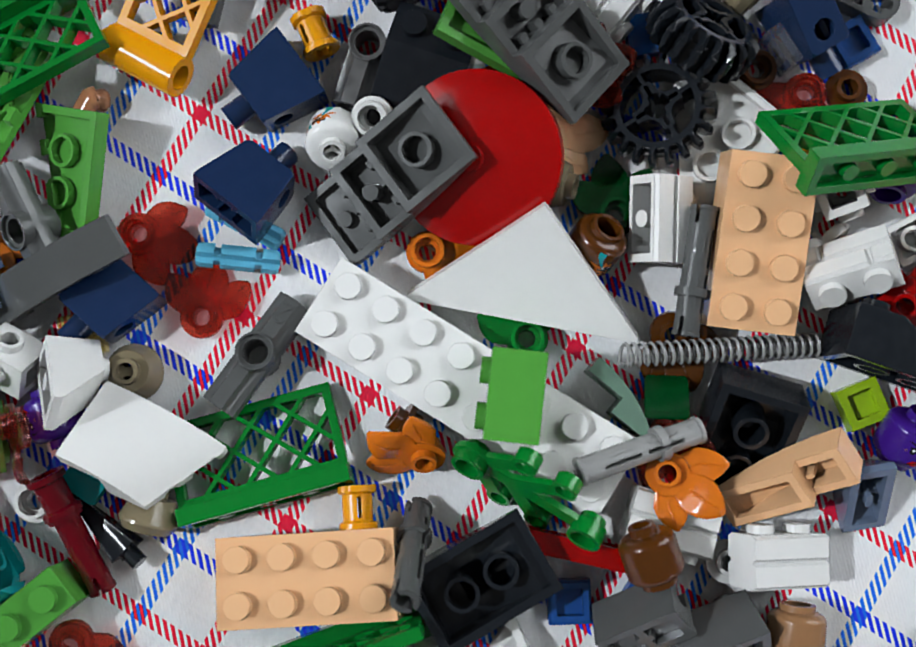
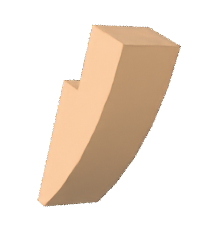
(792, 478)

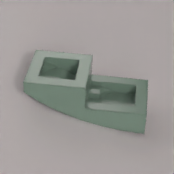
(625, 407)

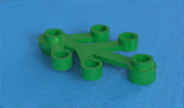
(531, 493)

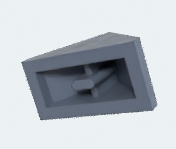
(868, 502)

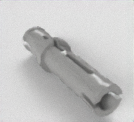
(656, 444)

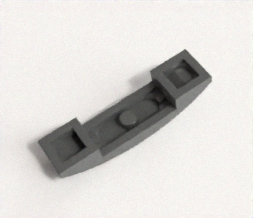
(59, 267)

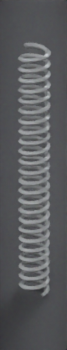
(681, 354)

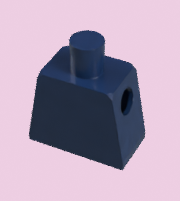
(813, 28)
(273, 86)
(248, 186)
(109, 304)

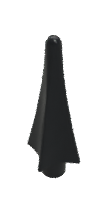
(113, 537)

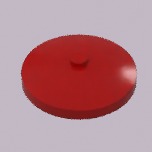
(516, 153)

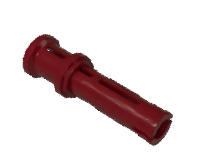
(64, 513)

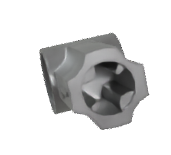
(359, 69)

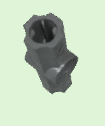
(25, 221)
(241, 379)

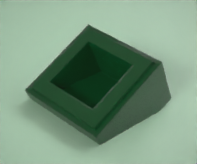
(666, 397)

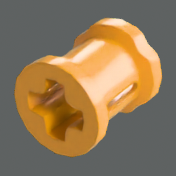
(314, 33)
(365, 507)

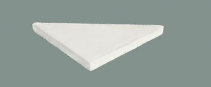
(732, 128)
(531, 277)

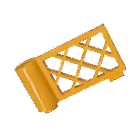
(152, 55)

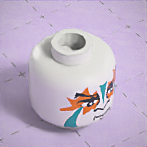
(330, 136)

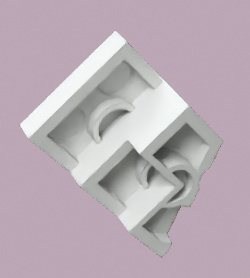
(136, 446)

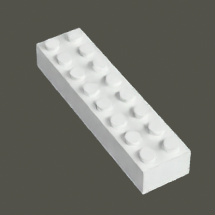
(440, 372)

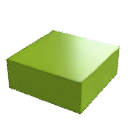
(860, 404)

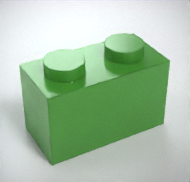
(513, 395)
(40, 604)

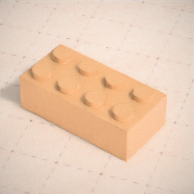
(758, 244)
(305, 579)

